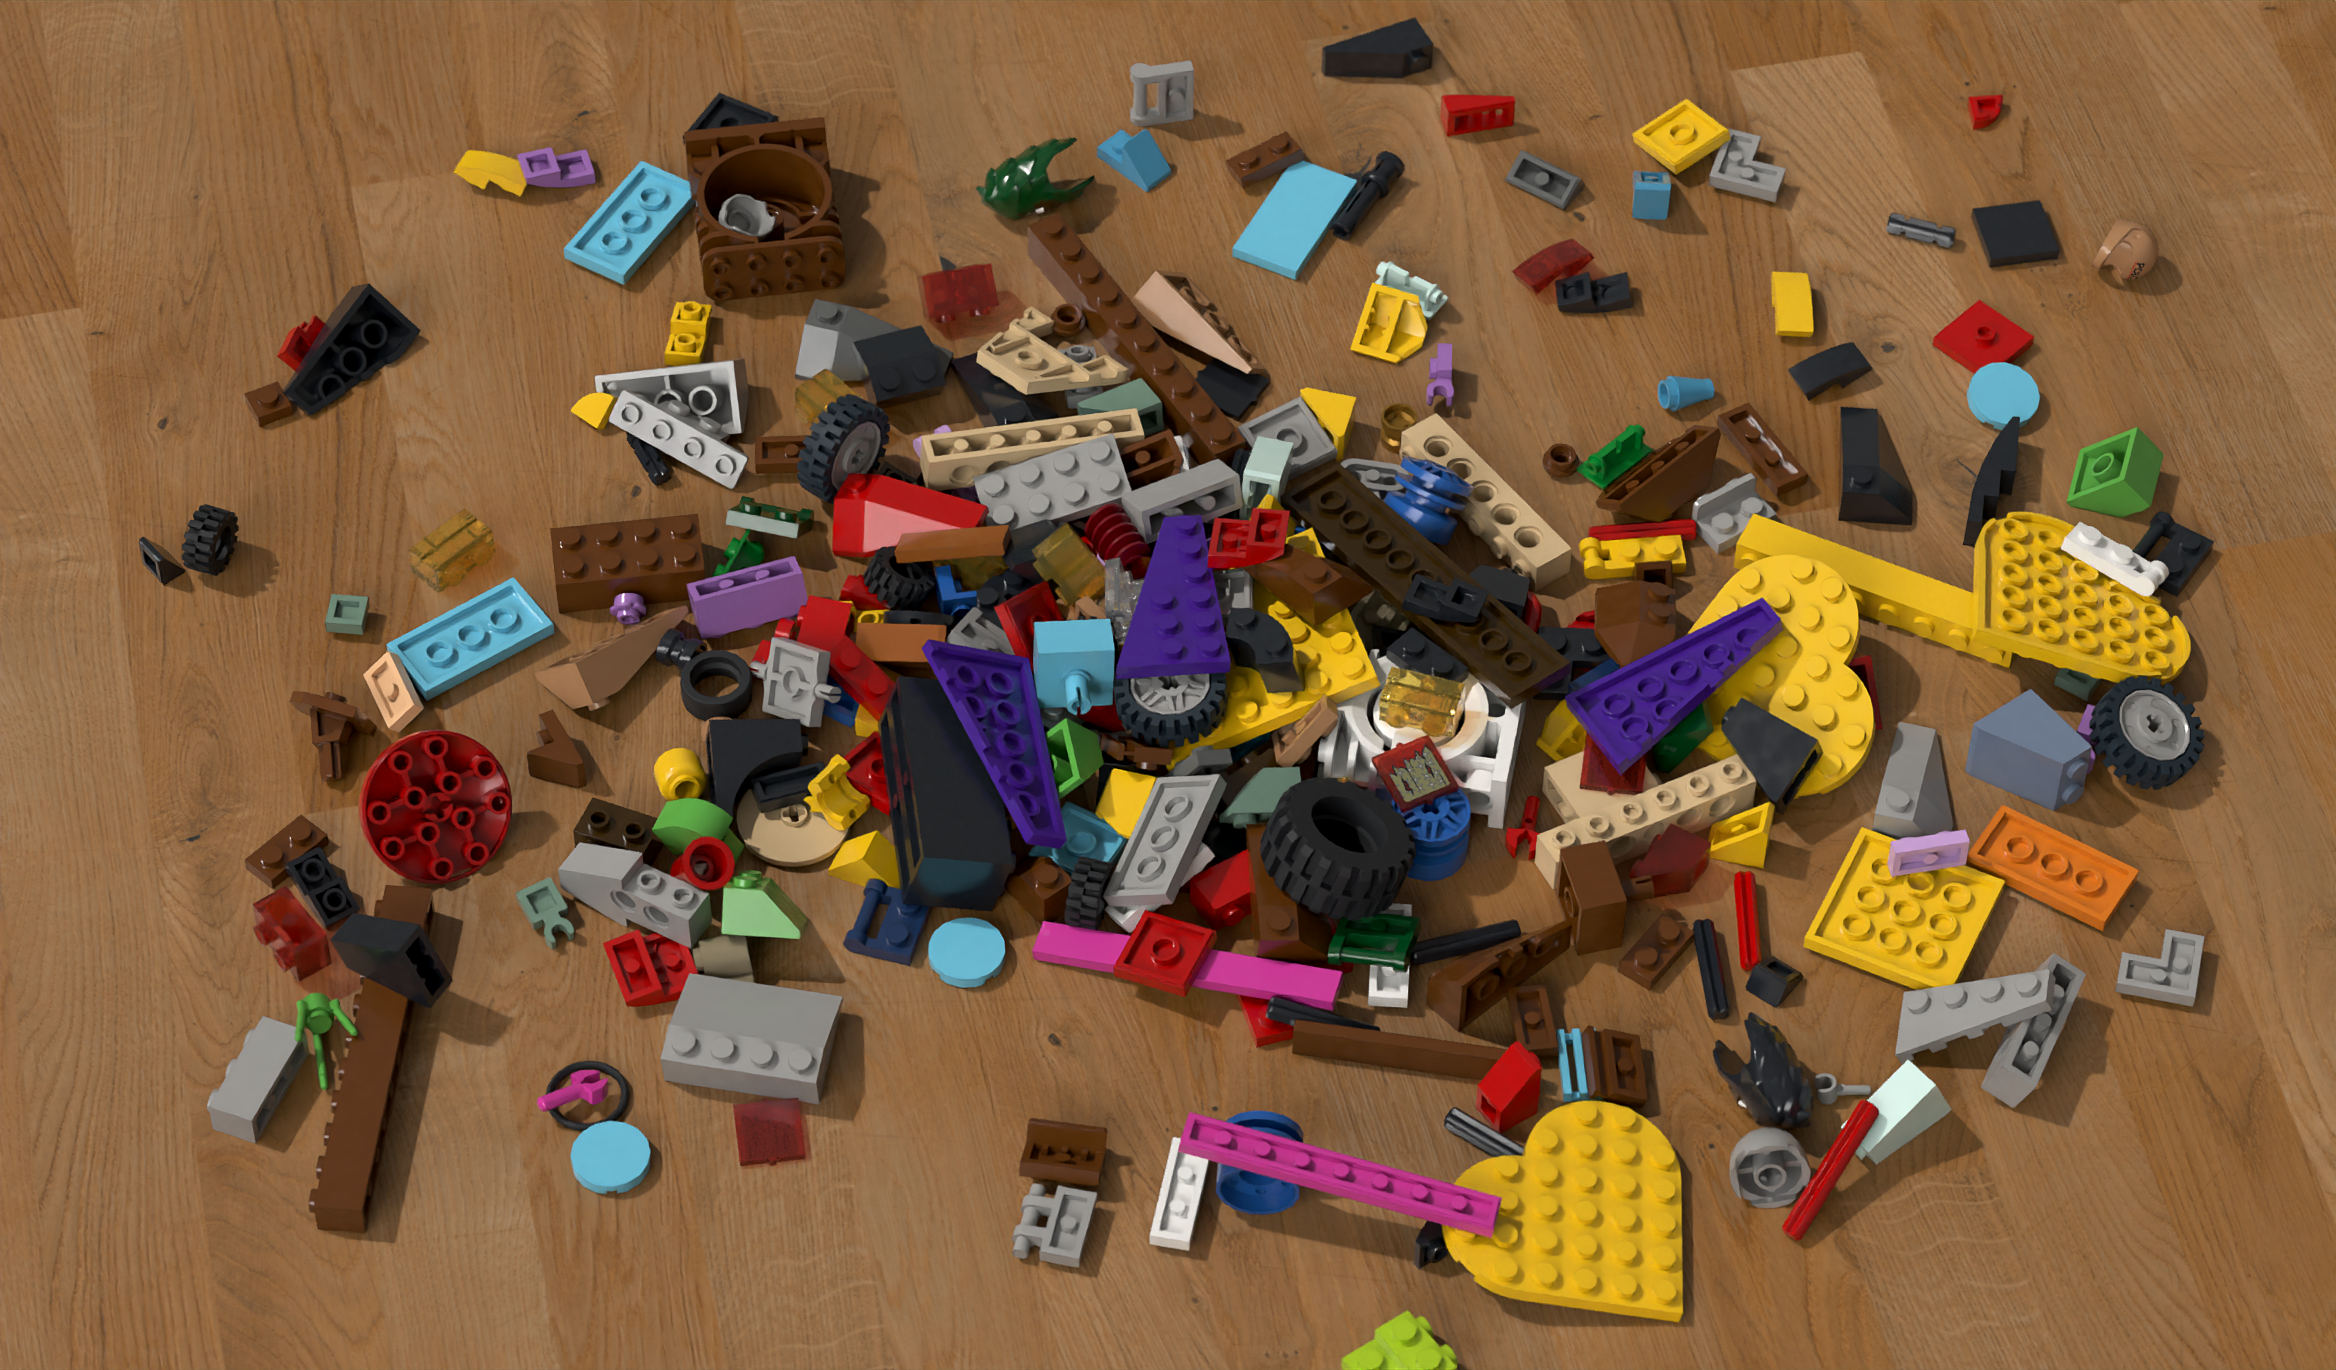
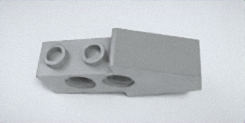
(630, 891)

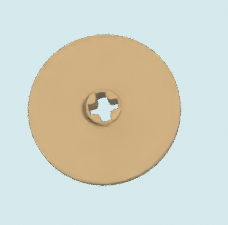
(784, 842)

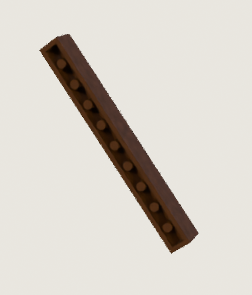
(1132, 340)
(368, 1084)

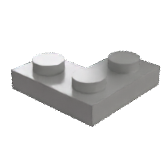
(1740, 173)
(2165, 979)

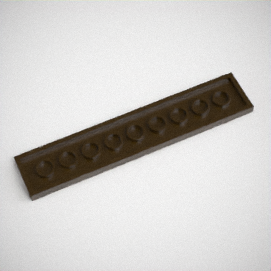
(1388, 556)

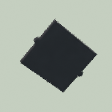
(1231, 388)

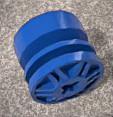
(1428, 497)
(1439, 836)
(1253, 1191)

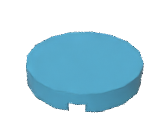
(2002, 392)
(966, 952)
(610, 1157)

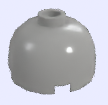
(1768, 1168)

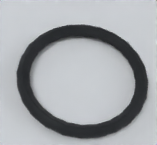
(589, 1065)

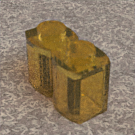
(1070, 565)

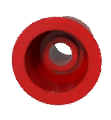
(705, 864)

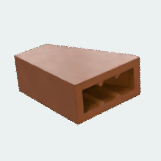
(897, 643)

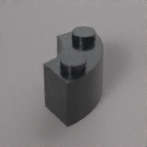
(1265, 646)

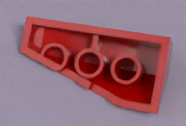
(878, 509)

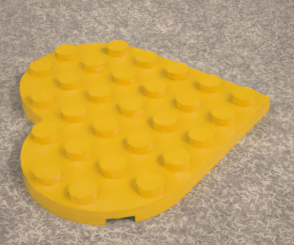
(2064, 611)
(1803, 668)
(1582, 1216)

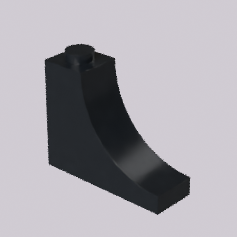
(748, 750)

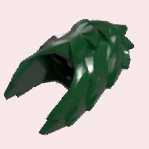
(1023, 186)

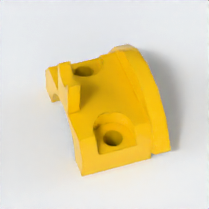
(836, 796)

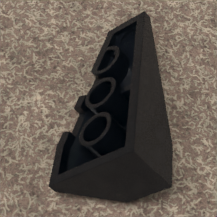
(352, 345)
(995, 399)
(1869, 472)

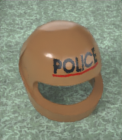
(2129, 249)

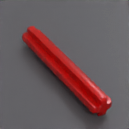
(1830, 1170)

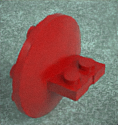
(435, 806)

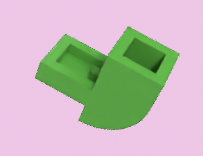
(691, 819)

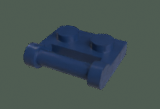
(900, 928)

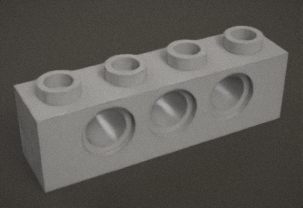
(2030, 1042)

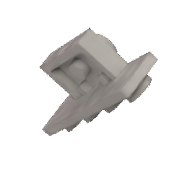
(681, 435)

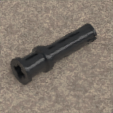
(1374, 186)

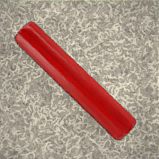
(1684, 527)
(1747, 920)

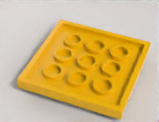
(1903, 926)

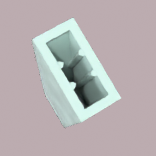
(1265, 473)
(1906, 1108)

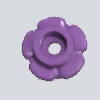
(628, 608)

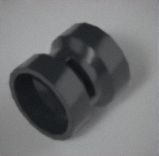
(677, 650)

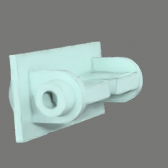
(1429, 294)

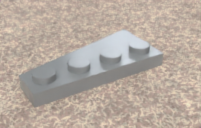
(1969, 1008)

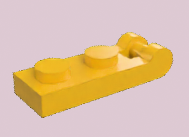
(1625, 552)

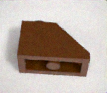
(1040, 887)

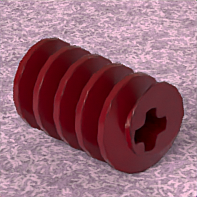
(1116, 537)

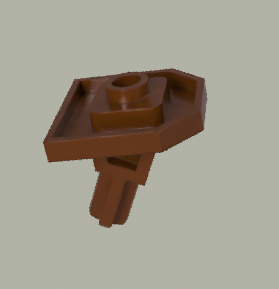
(331, 728)

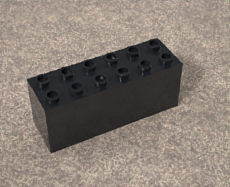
(941, 803)

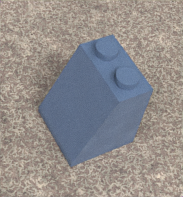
(2029, 753)

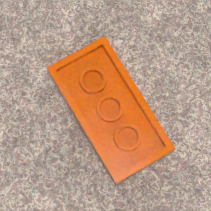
(2052, 867)

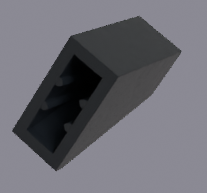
(1771, 750)
(393, 956)

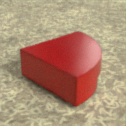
(1984, 110)

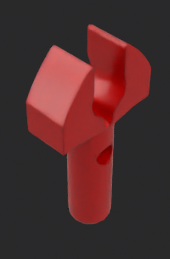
(1526, 829)

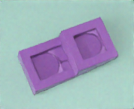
(564, 170)

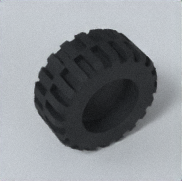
(1337, 848)

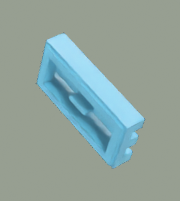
(1574, 1038)

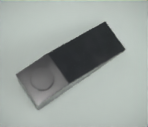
(1382, 53)

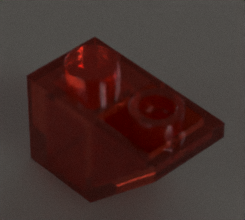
(1674, 861)

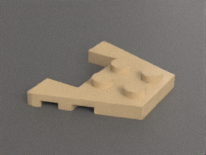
(1036, 366)

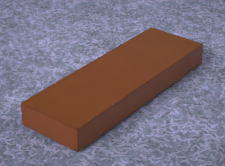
(953, 544)

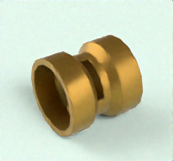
(1394, 420)

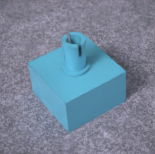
(1073, 664)

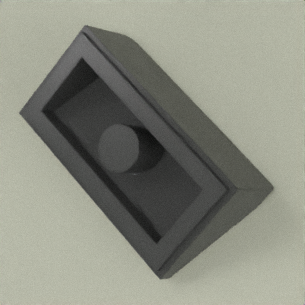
(1544, 180)

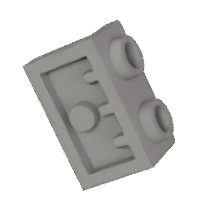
(1726, 512)

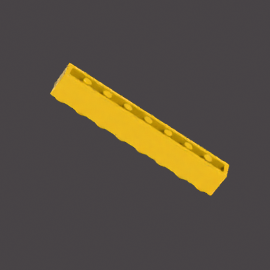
(1879, 587)

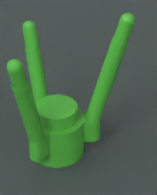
(317, 1014)

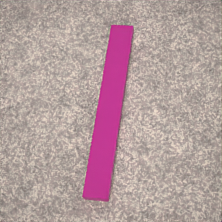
(1220, 971)
(1340, 1174)

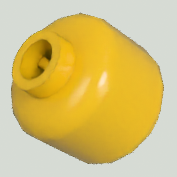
(680, 774)

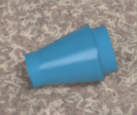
(1683, 391)

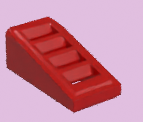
(1464, 113)

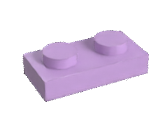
(1928, 852)

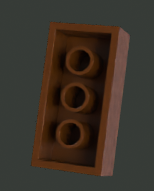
(623, 557)

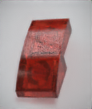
(1561, 259)

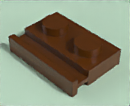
(1136, 751)
(1614, 1066)

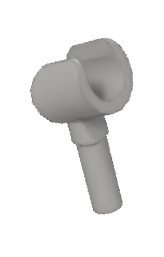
(1834, 1090)

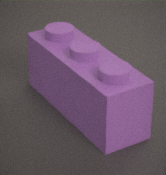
(747, 597)

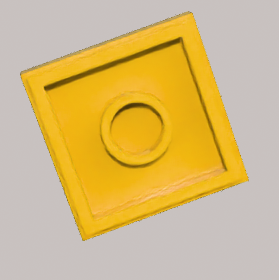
(1681, 136)

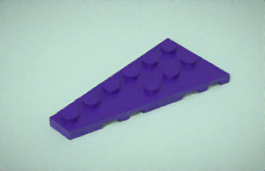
(1178, 609)
(1653, 694)
(1004, 722)

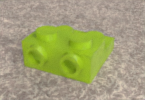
(1402, 1345)

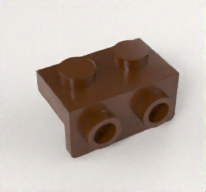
(1064, 1152)

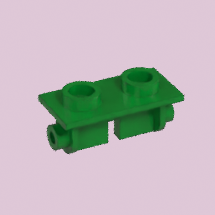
(1616, 457)
(740, 555)

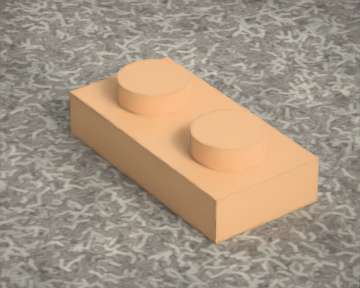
(393, 691)

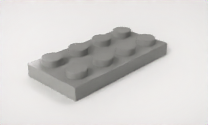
(1055, 485)
(1165, 840)

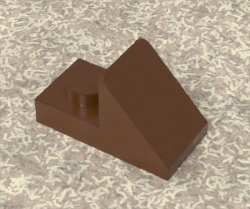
(557, 756)

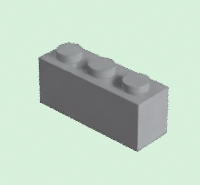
(1203, 491)
(257, 1080)

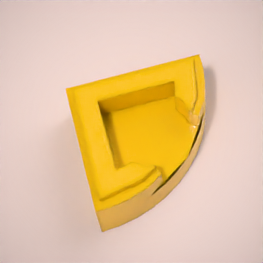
(595, 408)

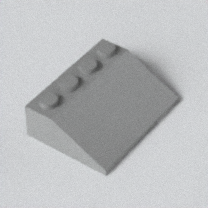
(751, 1038)

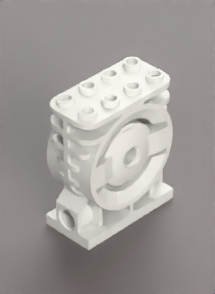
(1478, 756)

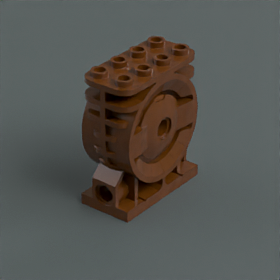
(791, 173)

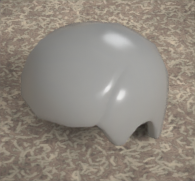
(747, 216)

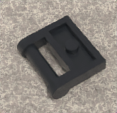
(2181, 555)

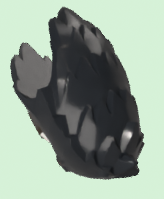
(1772, 1081)

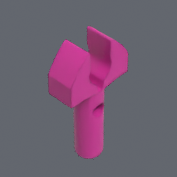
(584, 1085)

